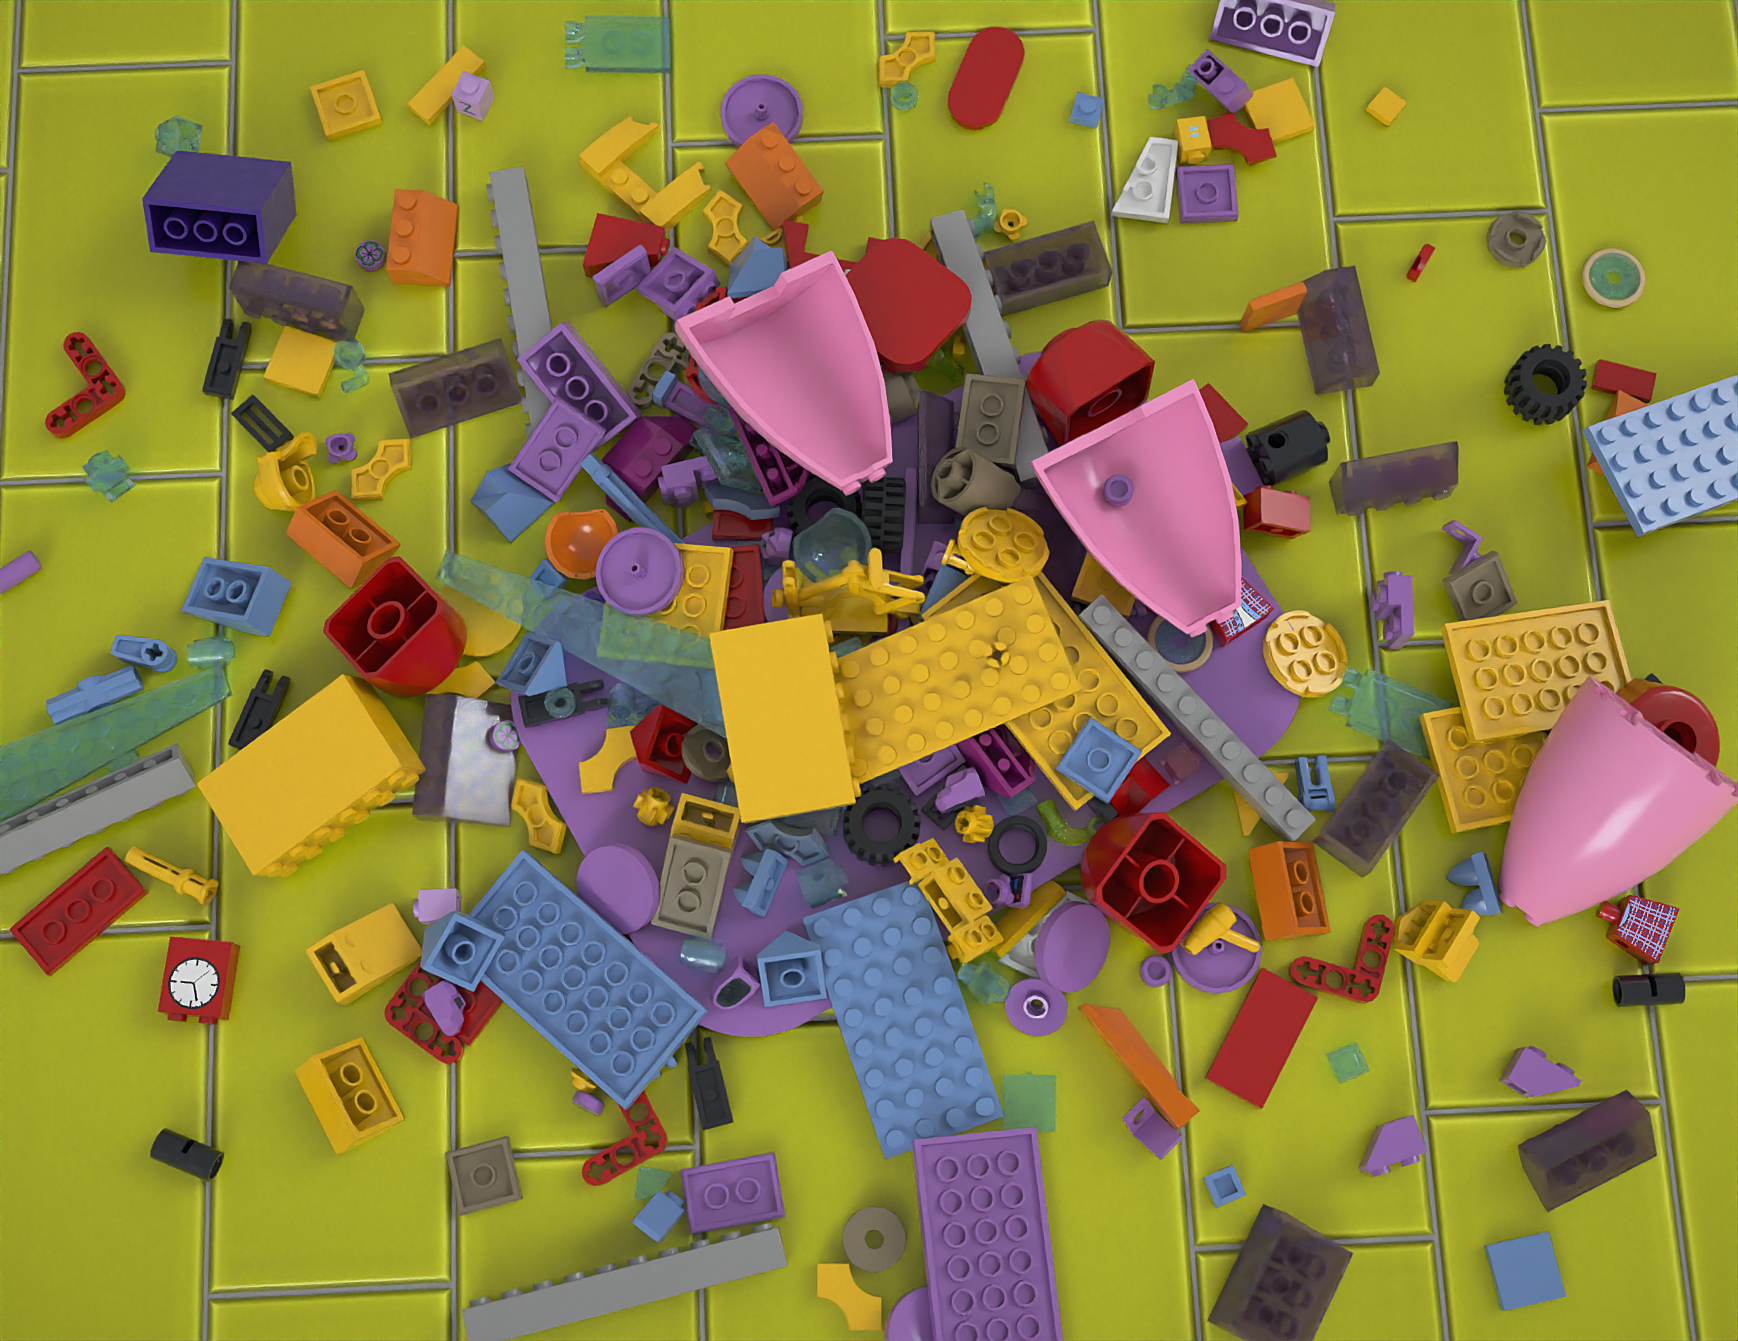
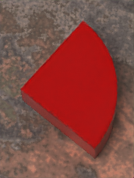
(1420, 262)

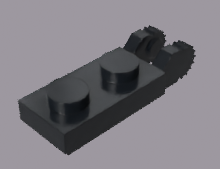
(227, 361)
(534, 709)
(259, 710)
(709, 1088)

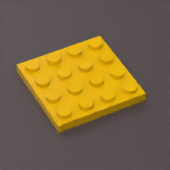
(704, 590)
(1478, 778)

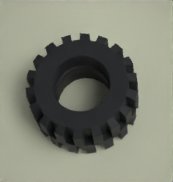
(1558, 367)
(814, 492)
(885, 513)
(881, 799)

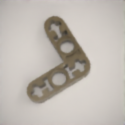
(658, 356)

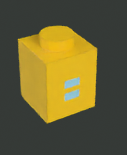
(1192, 139)

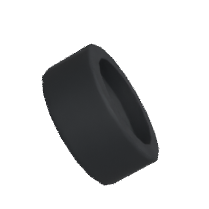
(1026, 824)

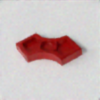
(1230, 134)

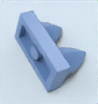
(767, 871)
(1477, 872)

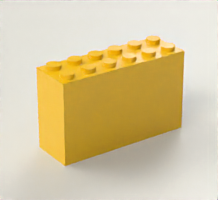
(784, 718)
(311, 777)

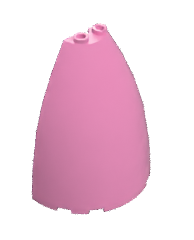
(801, 371)
(1179, 531)
(1604, 808)

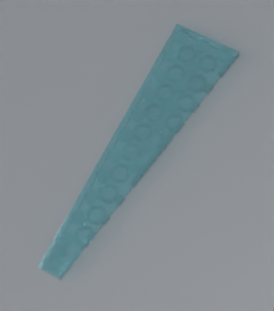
(639, 651)
(70, 751)

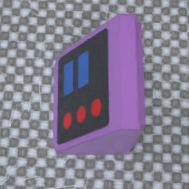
(1021, 888)

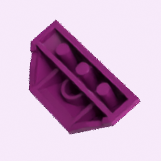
(644, 449)
(776, 472)
(999, 760)

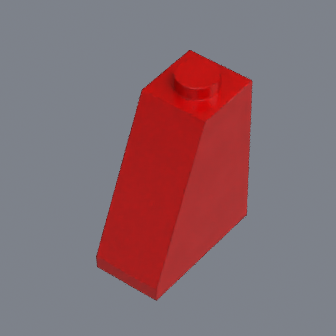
(617, 236)

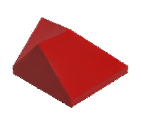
(659, 743)
(1138, 788)

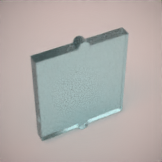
(1029, 1102)

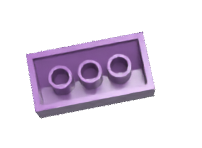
(1276, 27)
(570, 369)

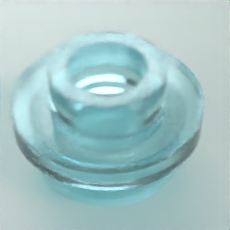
(906, 89)
(553, 696)

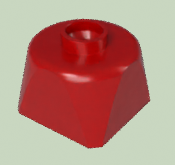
(1088, 379)
(398, 631)
(1677, 715)
(1150, 877)

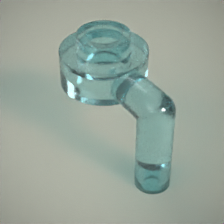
(351, 355)

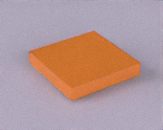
(1273, 307)

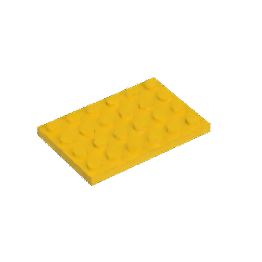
(1527, 666)

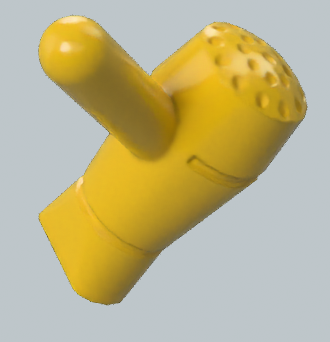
(1215, 925)

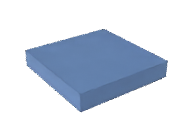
(1098, 760)
(1525, 1271)

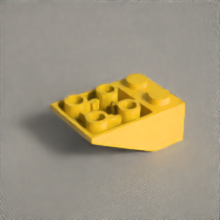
(706, 821)
(364, 953)

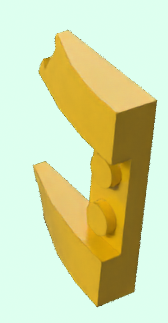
(606, 160)

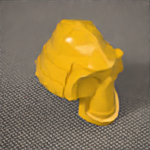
(285, 476)

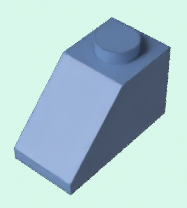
(660, 1215)

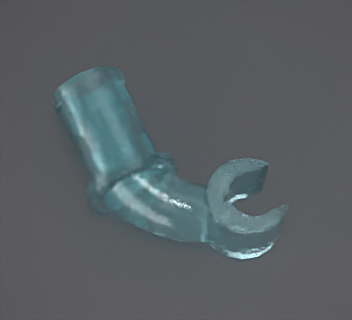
(1181, 92)
(985, 217)

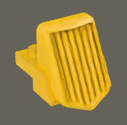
(1437, 937)

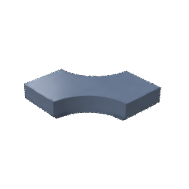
(749, 504)
(801, 844)

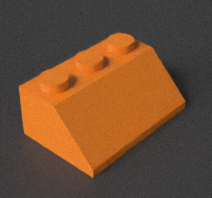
(774, 177)
(421, 239)
(341, 537)
(1288, 890)

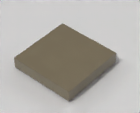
(1480, 589)
(484, 1175)

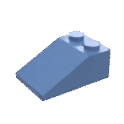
(237, 595)

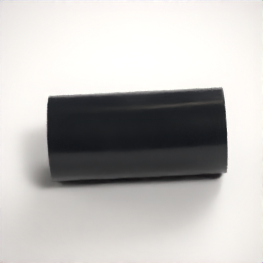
(1648, 989)
(187, 1155)

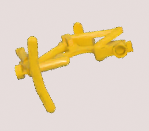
(863, 581)

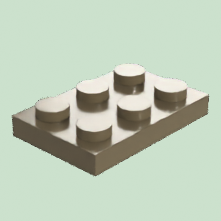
(991, 417)
(692, 886)

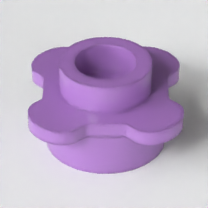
(335, 441)
(998, 891)

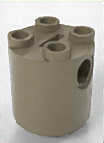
(901, 394)
(970, 481)

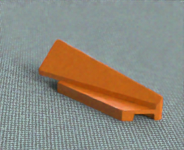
(1141, 1063)

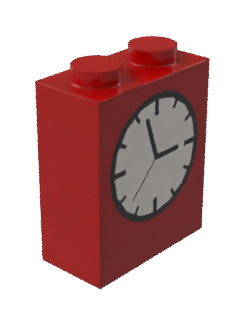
(198, 980)

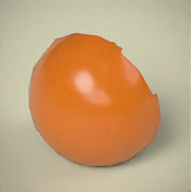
(577, 540)

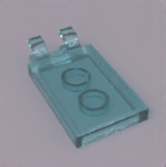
(619, 44)
(728, 459)
(1387, 709)

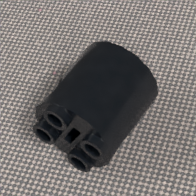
(1288, 447)

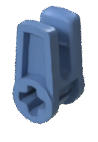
(143, 653)
(1311, 796)

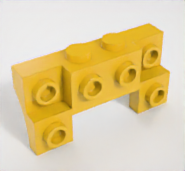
(953, 897)

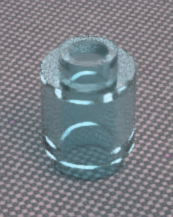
(210, 652)
(703, 954)

